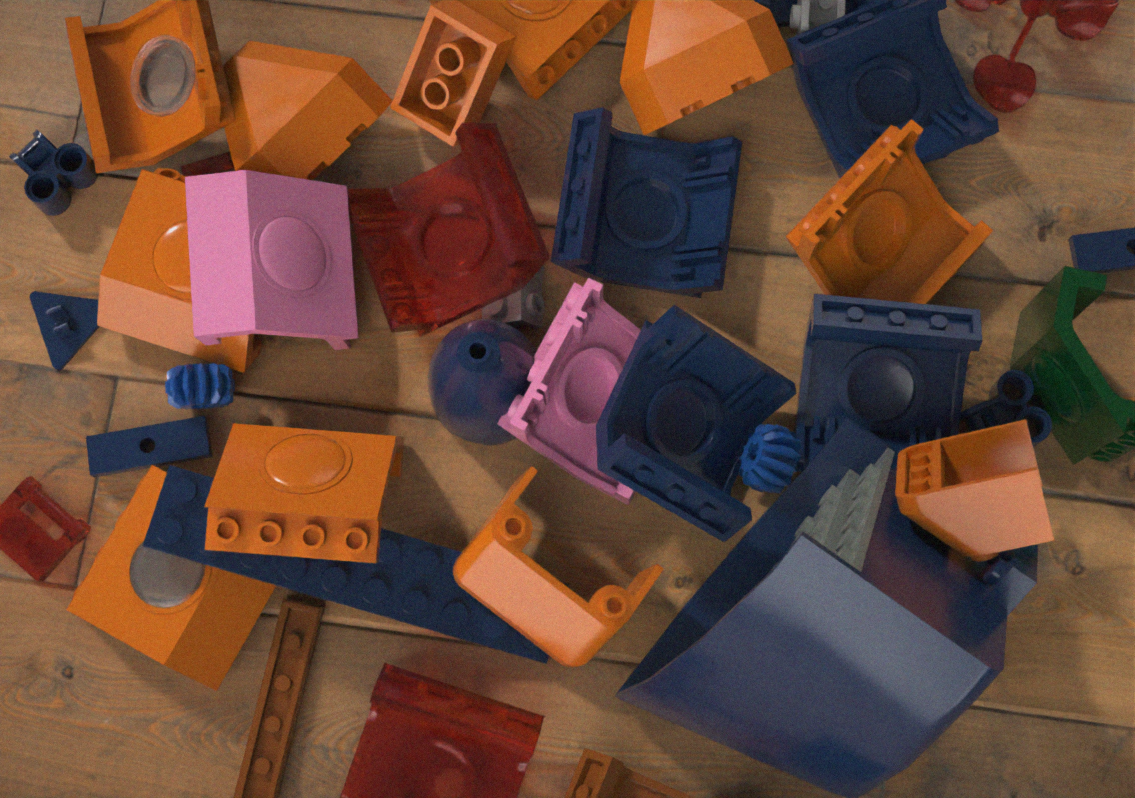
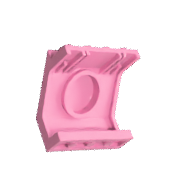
(270, 257)
(572, 385)

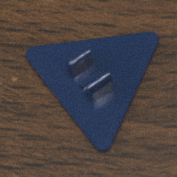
(64, 324)

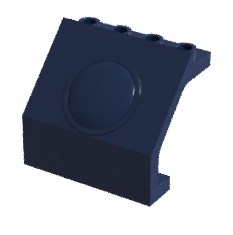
(884, 71)
(645, 208)
(885, 367)
(684, 419)

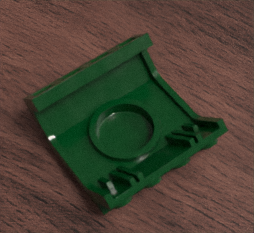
(1066, 381)

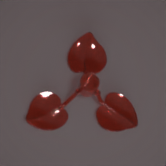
(1011, 84)

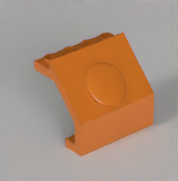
(549, 34)
(886, 228)
(149, 280)
(301, 492)

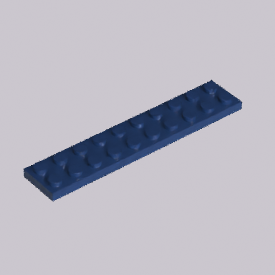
(406, 585)

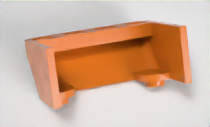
(976, 490)
(532, 598)

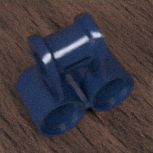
(51, 169)
(1002, 410)

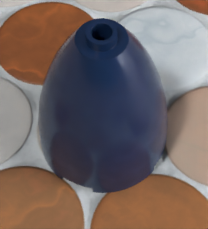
(477, 377)

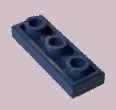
(1103, 251)
(126, 448)

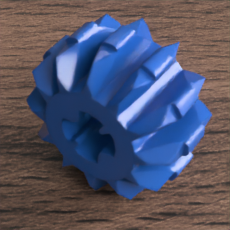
(199, 386)
(769, 458)

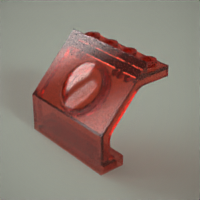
(449, 235)
(439, 742)

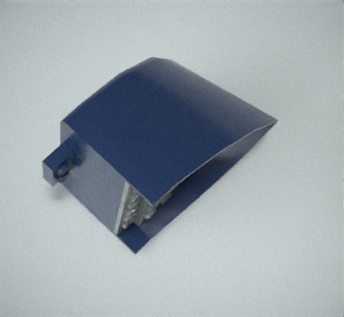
(835, 629)

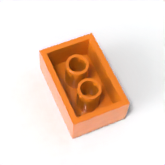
(452, 69)

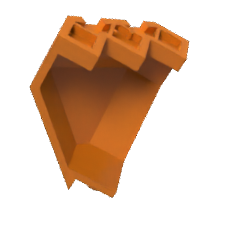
(695, 54)
(296, 108)

